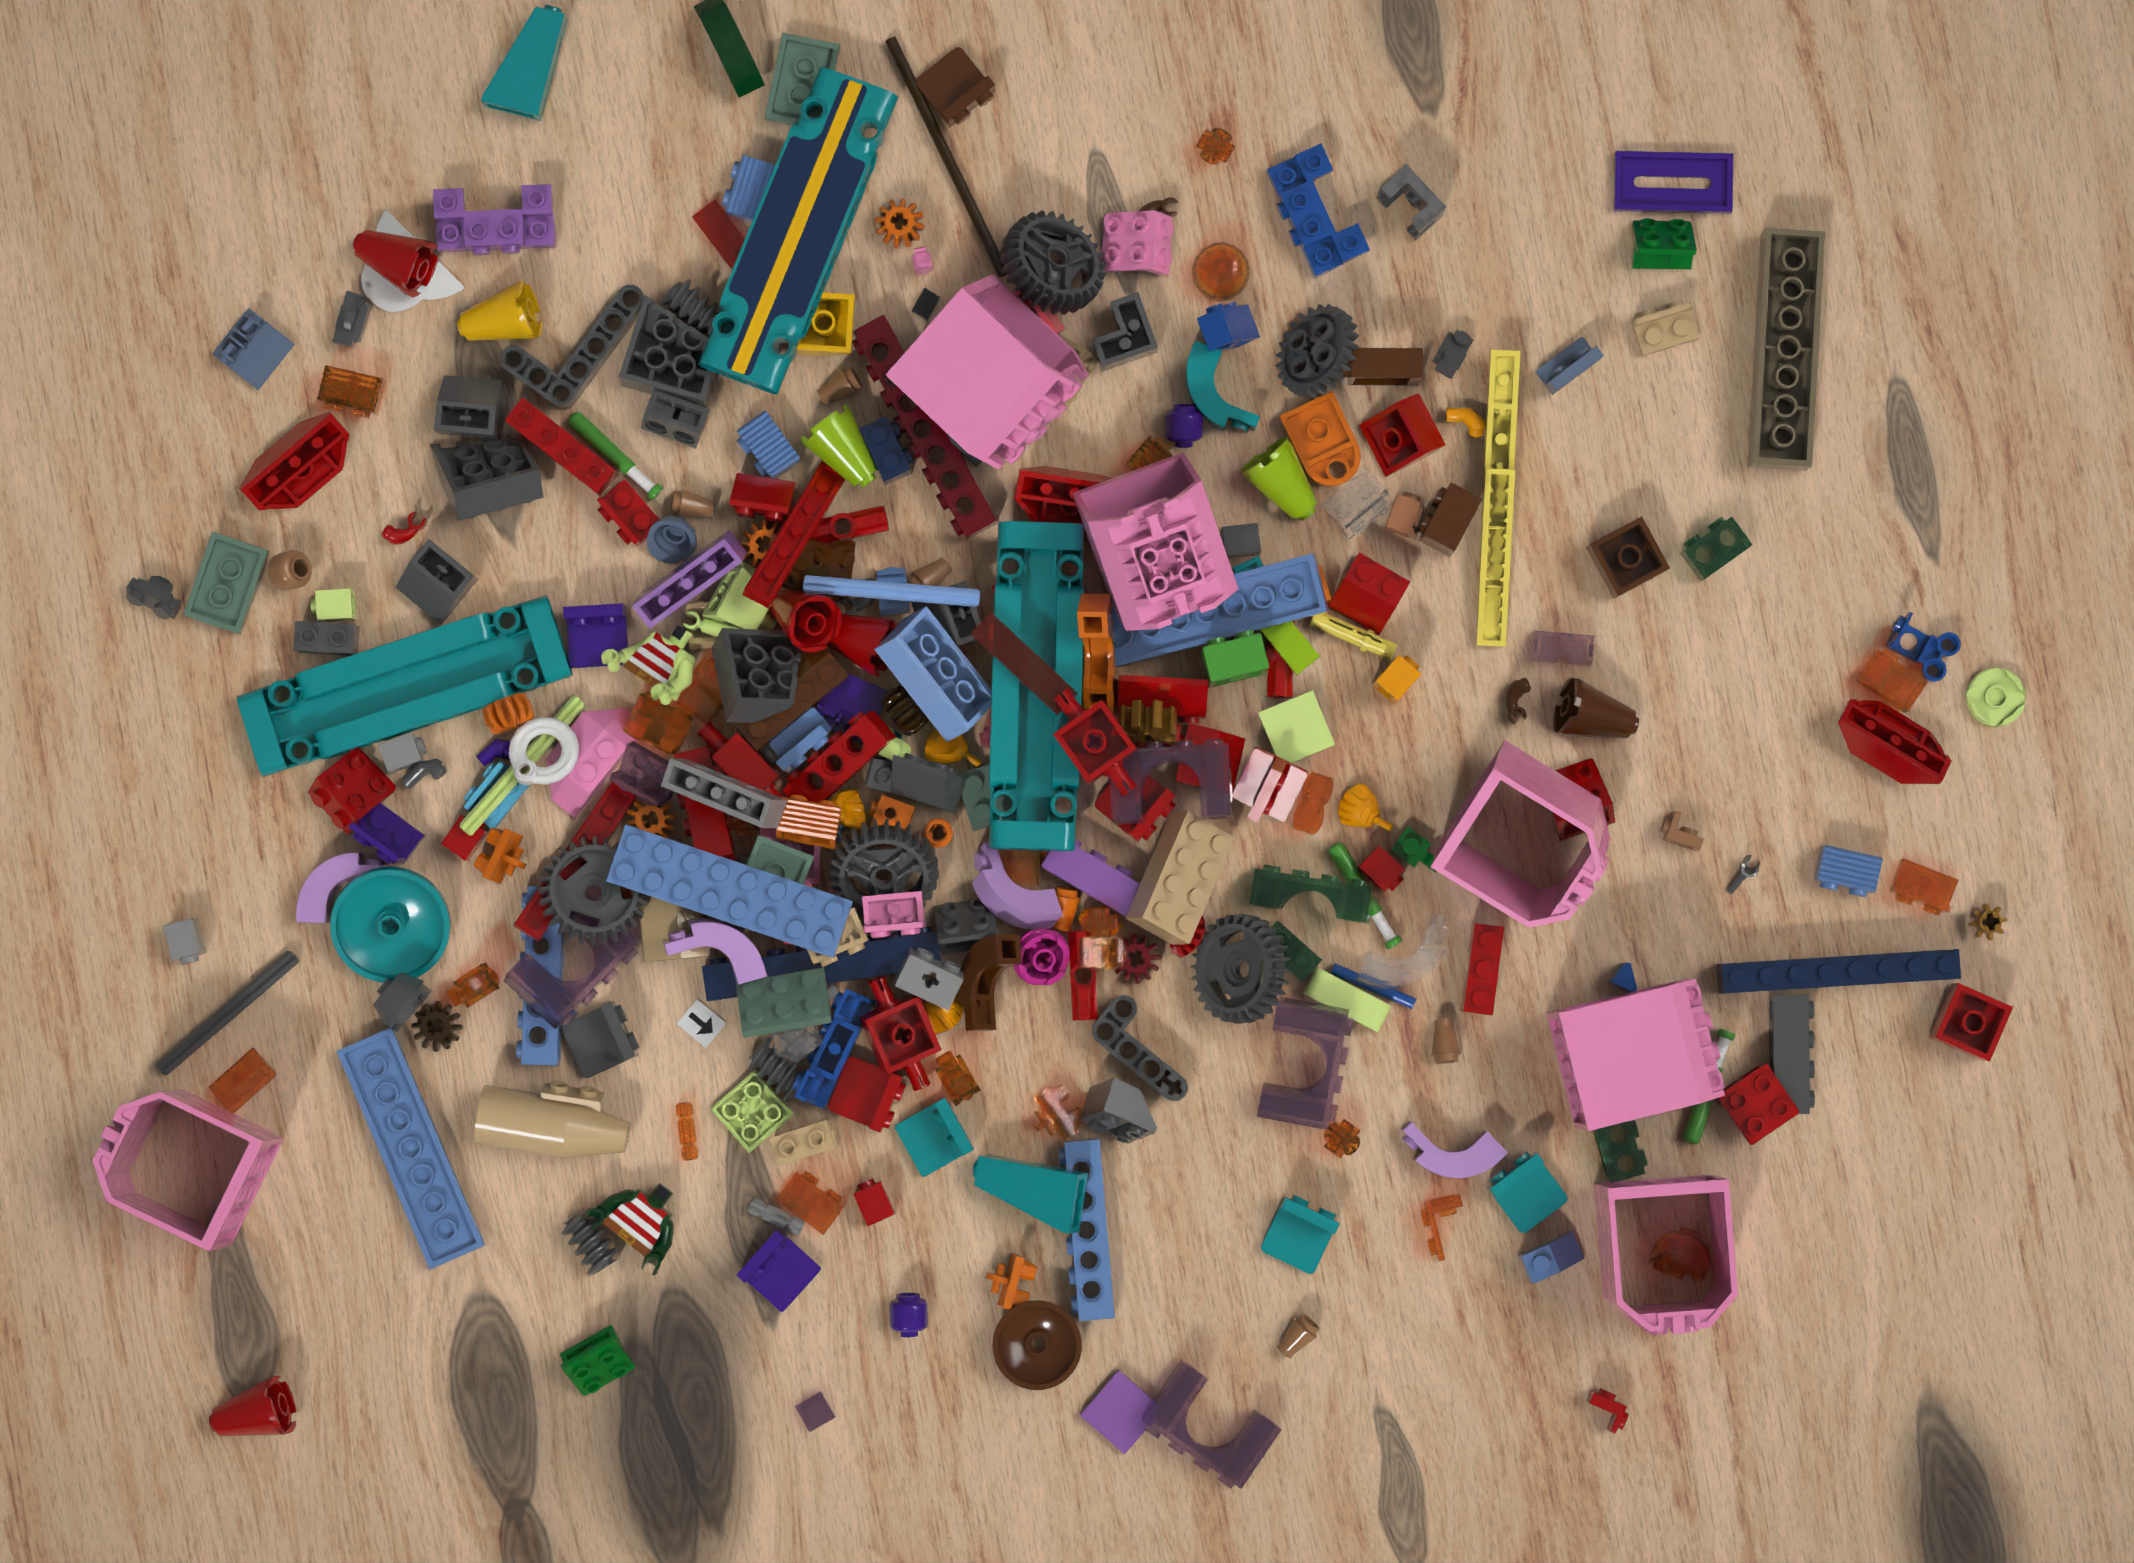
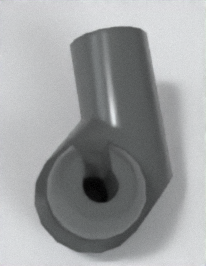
(422, 769)

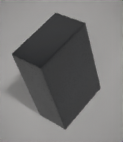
(926, 304)

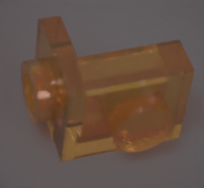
(1101, 953)

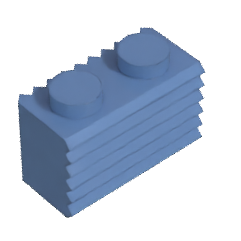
(748, 188)
(768, 446)
(1848, 870)

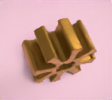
(1149, 723)

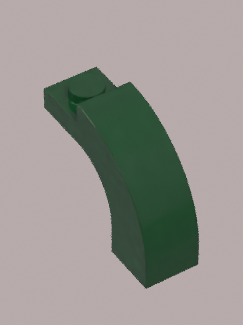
(729, 46)

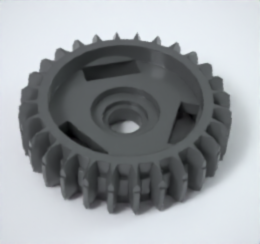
(1040, 279)
(904, 856)
(570, 896)
(1222, 965)

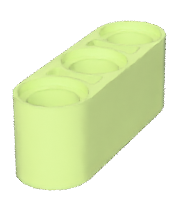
(1338, 993)

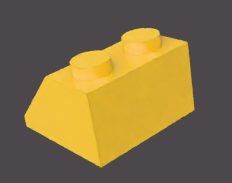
(830, 327)

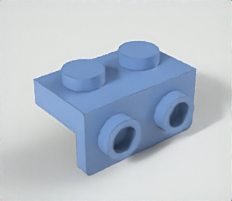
(799, 737)

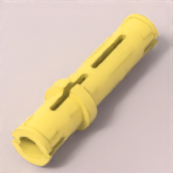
(1359, 637)

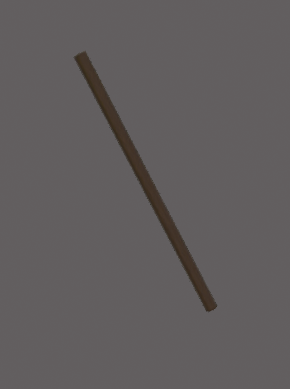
(946, 155)

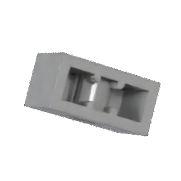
(938, 990)

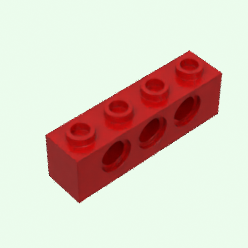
(561, 447)
(875, 737)

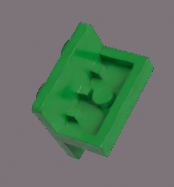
(1663, 244)
(596, 1361)

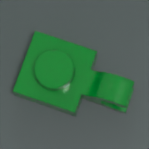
(1413, 848)

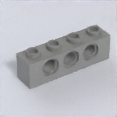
(724, 793)

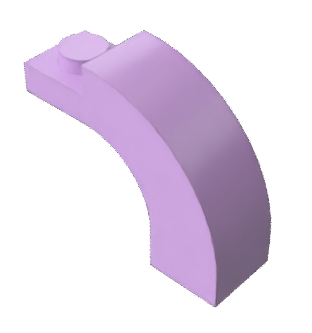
(320, 886)
(1009, 901)
(743, 955)
(1468, 1162)

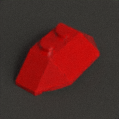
(297, 464)
(1047, 493)
(1893, 743)

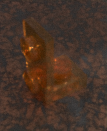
(1445, 1206)

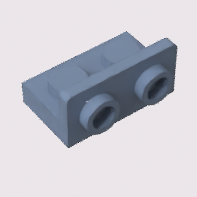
(1568, 365)

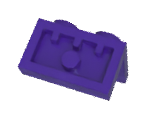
(593, 631)
(388, 833)
(779, 1270)

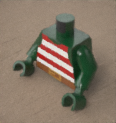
(639, 1221)

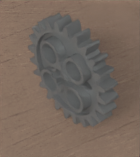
(1317, 351)

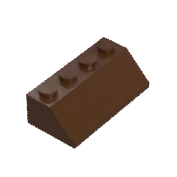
(817, 678)

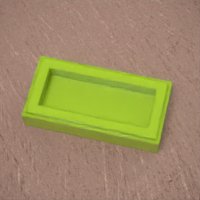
(1291, 646)

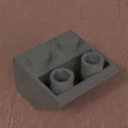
(468, 407)
(435, 581)
(955, 619)
(926, 782)
(1118, 1110)

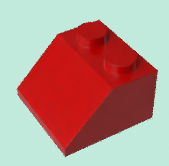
(1402, 434)
(1369, 593)
(1198, 735)

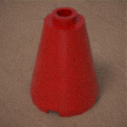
(398, 259)
(807, 618)
(859, 638)
(256, 1411)

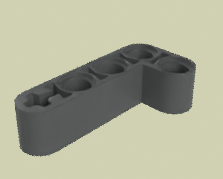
(1143, 1054)

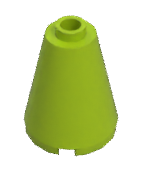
(842, 447)
(1282, 479)

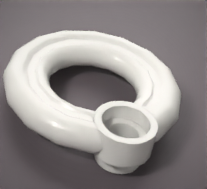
(552, 773)

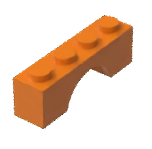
(1097, 635)

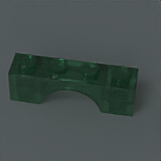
(1274, 889)

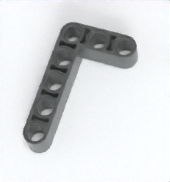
(581, 355)

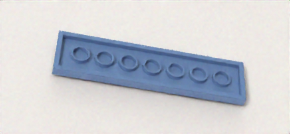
(1264, 599)
(729, 891)
(411, 1148)

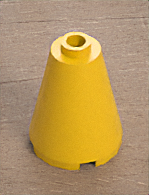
(503, 316)

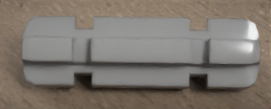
(776, 1216)

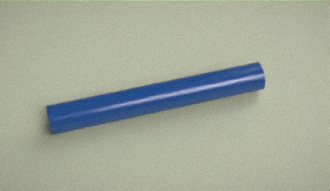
(1394, 995)

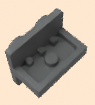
(963, 925)

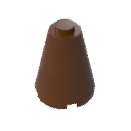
(1592, 713)

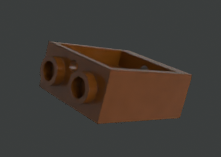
(1386, 367)

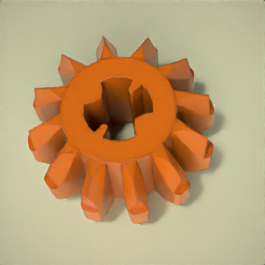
(909, 219)
(755, 538)
(508, 713)
(648, 810)

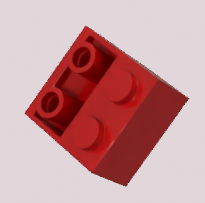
(763, 497)

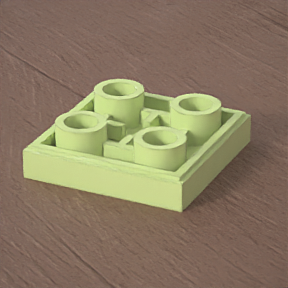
(1296, 728)
(752, 1111)

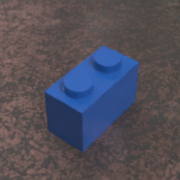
(1228, 326)

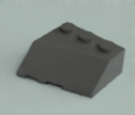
(666, 357)
(487, 476)
(755, 673)

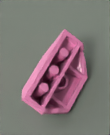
(600, 752)

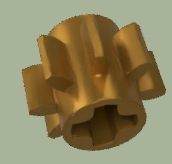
(1995, 927)

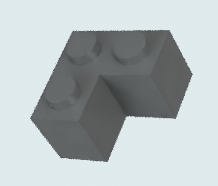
(1131, 340)

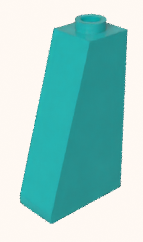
(528, 68)
(1037, 1189)

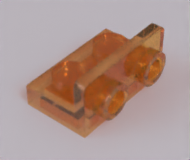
(1923, 886)
(810, 1201)

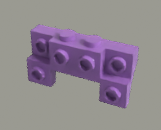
(494, 229)

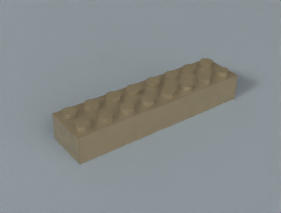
(1786, 349)

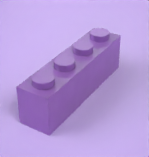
(689, 579)
(1094, 877)

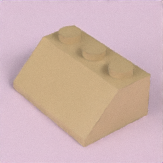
(660, 920)

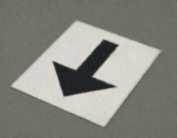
(701, 1023)

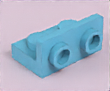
(491, 776)

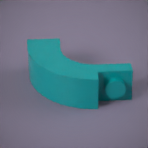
(1203, 394)

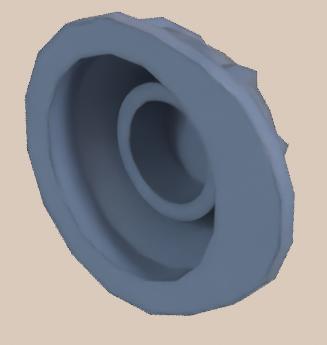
(671, 539)

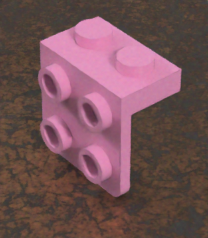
(1137, 241)

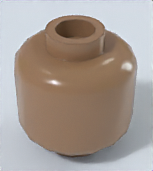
(289, 570)

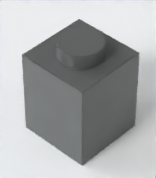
(1241, 540)

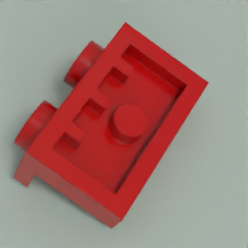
(628, 512)

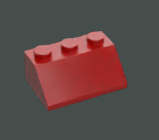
(1185, 694)

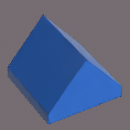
(1624, 978)

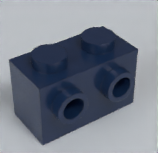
(885, 450)

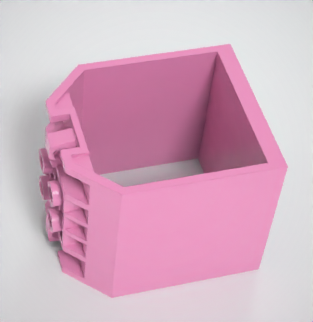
(990, 372)
(1156, 543)
(1498, 884)
(1636, 1054)
(126, 1139)
(1678, 1316)

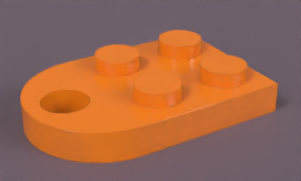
(1321, 438)

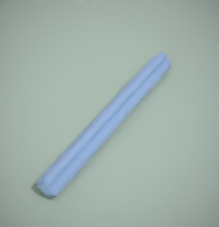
(891, 591)

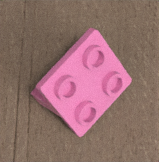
(893, 912)

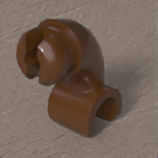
(1159, 205)
(1513, 694)

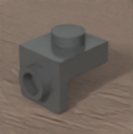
(879, 774)

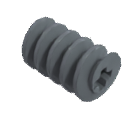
(691, 306)
(776, 1068)
(589, 1242)

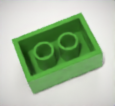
(1234, 659)

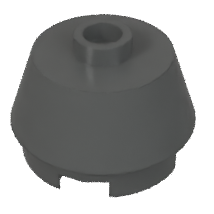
(400, 999)

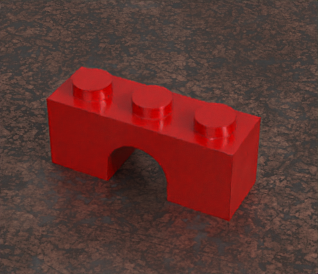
(1483, 969)

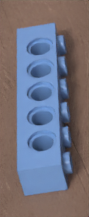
(553, 961)
(1101, 1305)

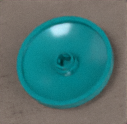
(390, 924)

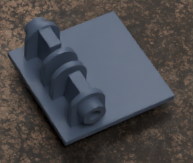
(253, 349)

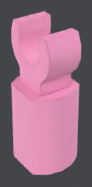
(922, 261)

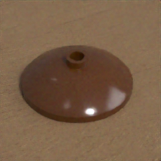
(1041, 1366)

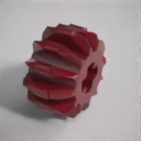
(1145, 955)

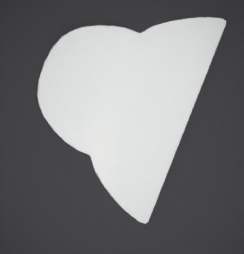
(390, 298)

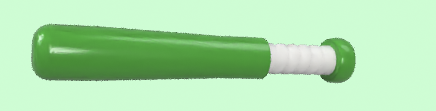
(610, 451)
(1349, 871)
(1700, 1112)

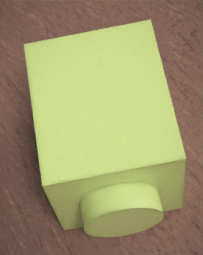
(334, 605)

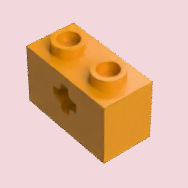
(1397, 678)

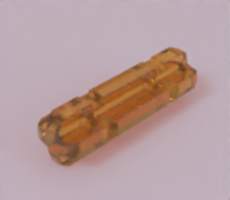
(686, 1131)

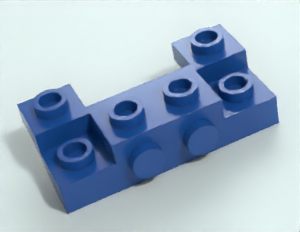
(1307, 215)
(831, 1056)

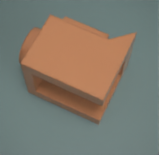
(1405, 515)

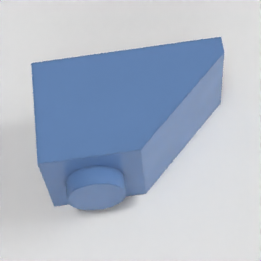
(1551, 1257)

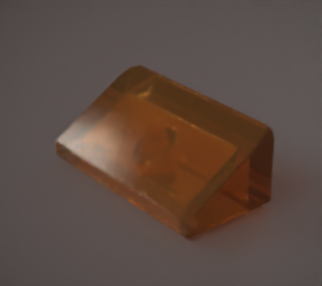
(242, 1081)

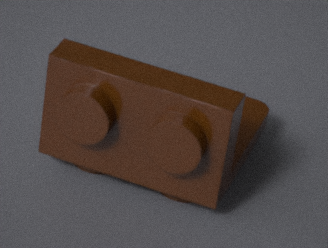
(955, 87)
(823, 560)

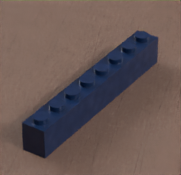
(877, 959)
(1838, 971)

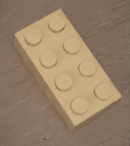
(1180, 877)

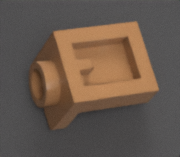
(1684, 837)

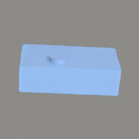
(936, 674)

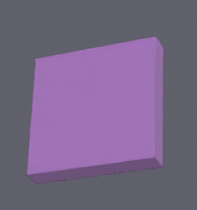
(1118, 1411)

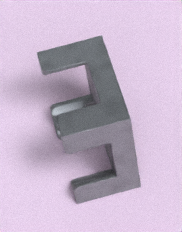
(1417, 195)

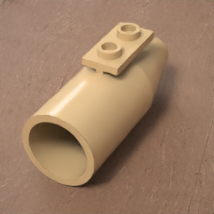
(554, 1123)

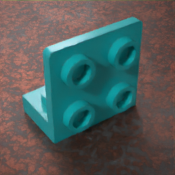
(934, 1137)

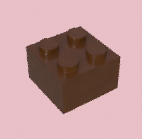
(1450, 519)
(1627, 557)

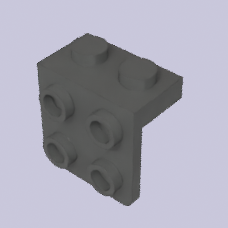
(600, 1039)

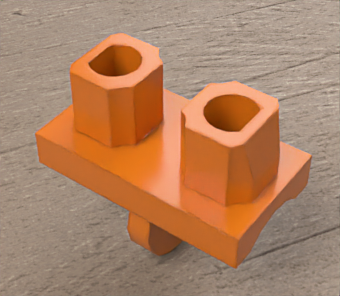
(505, 856)
(1016, 1269)

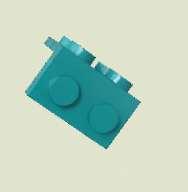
(1527, 1192)
(1299, 1234)

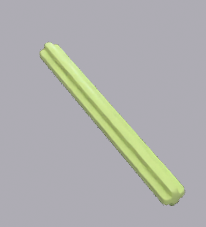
(508, 780)

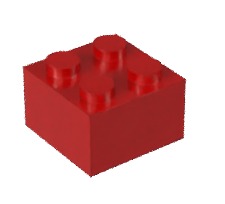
(1970, 1022)

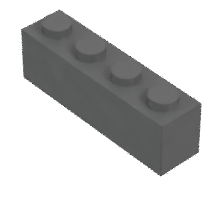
(1790, 1047)

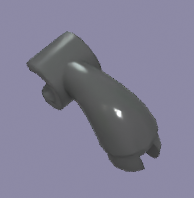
(860, 604)

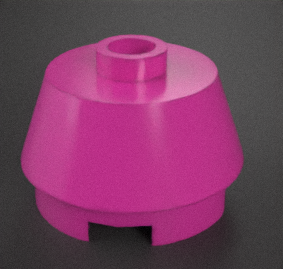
(1043, 957)

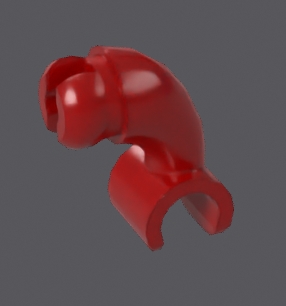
(400, 536)

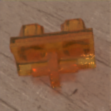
(474, 986)
(956, 1077)
(1053, 1116)

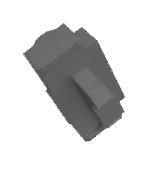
(351, 320)
(1452, 353)
(155, 595)

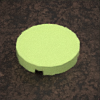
(1995, 697)

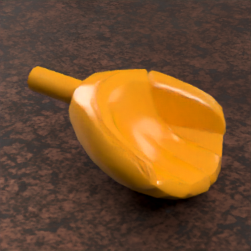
(947, 752)
(851, 808)
(1361, 808)
(942, 1019)

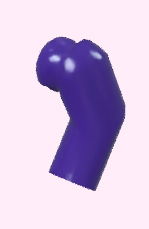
(497, 748)

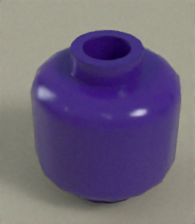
(1183, 425)
(908, 1314)

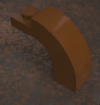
(981, 971)

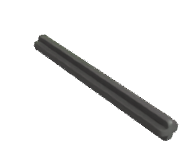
(227, 1012)

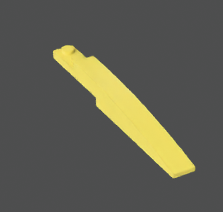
(1497, 498)

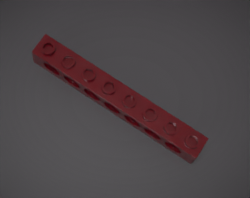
(981, 517)

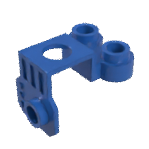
(1928, 648)

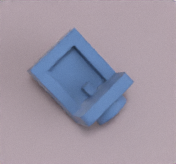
(892, 607)

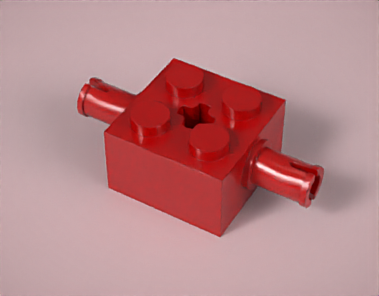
(1100, 723)
(740, 760)
(917, 1040)

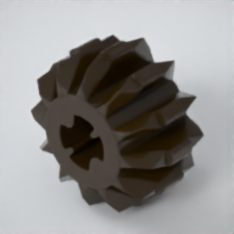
(903, 711)
(438, 1036)

